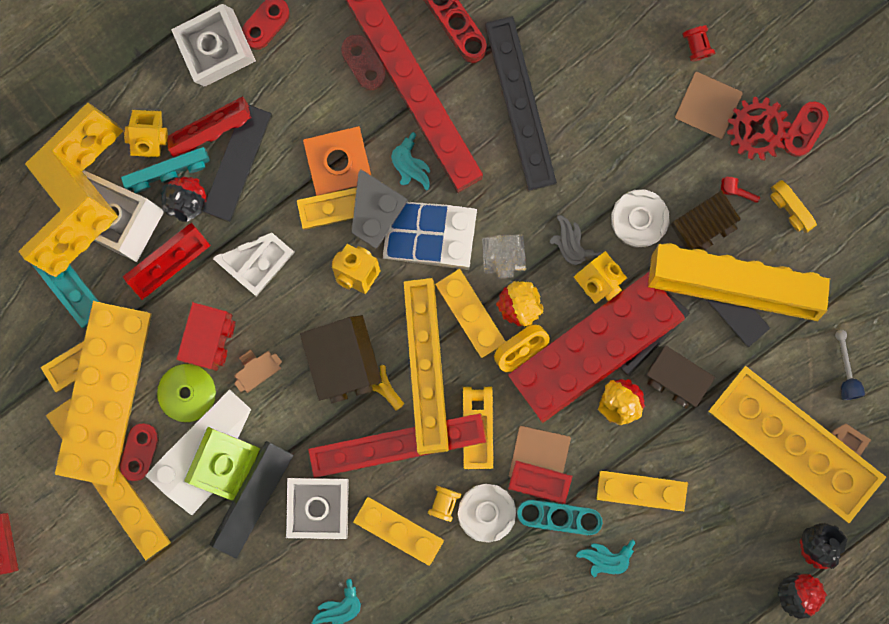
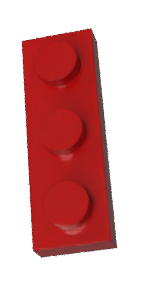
(209, 127)
(166, 261)

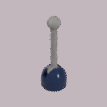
(851, 387)

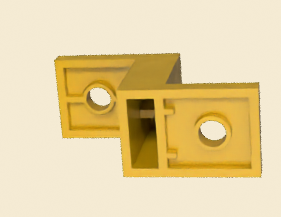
(82, 208)

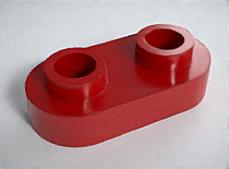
(266, 23)
(806, 130)
(139, 452)

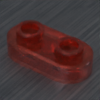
(363, 63)

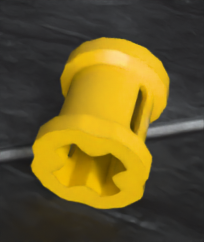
(444, 503)

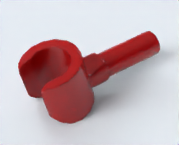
(729, 186)

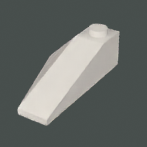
(170, 471)

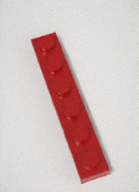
(390, 447)

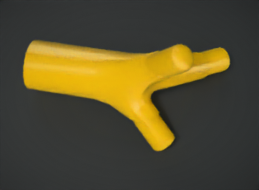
(387, 391)

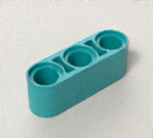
(574, 515)

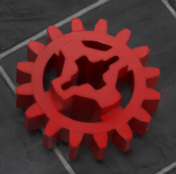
(768, 118)

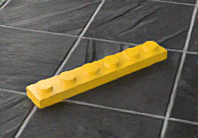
(425, 366)
(122, 501)

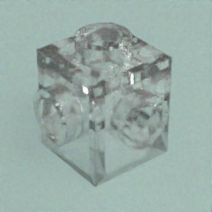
(504, 255)

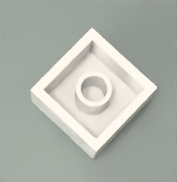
(213, 45)
(317, 508)

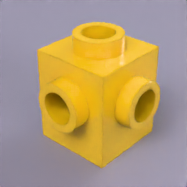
(145, 133)
(355, 268)
(601, 278)

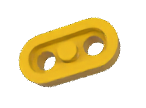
(799, 215)
(521, 348)

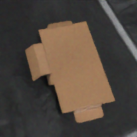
(256, 369)

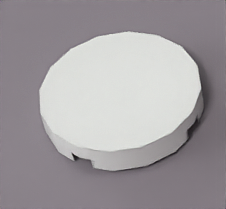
(640, 218)
(487, 513)

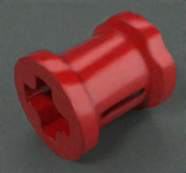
(698, 43)

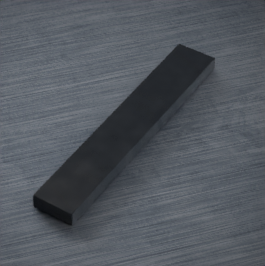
(520, 103)

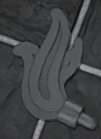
(570, 243)

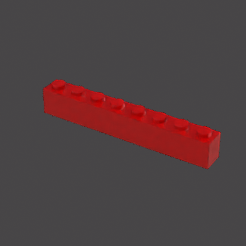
(416, 92)

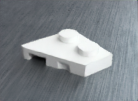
(256, 261)

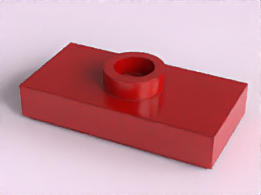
(540, 482)

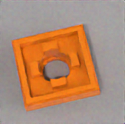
(317, 152)

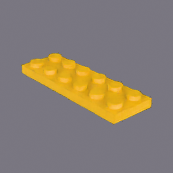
(103, 394)
(797, 444)

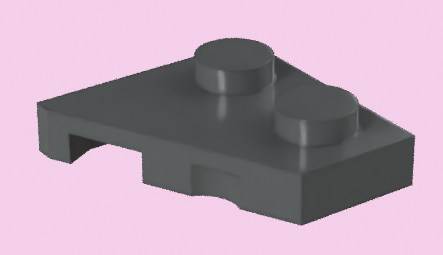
(375, 209)

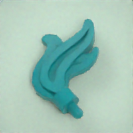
(409, 166)
(605, 561)
(340, 611)

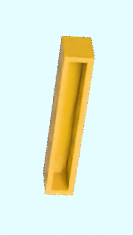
(739, 282)

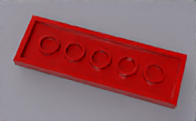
(595, 347)

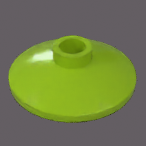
(201, 397)

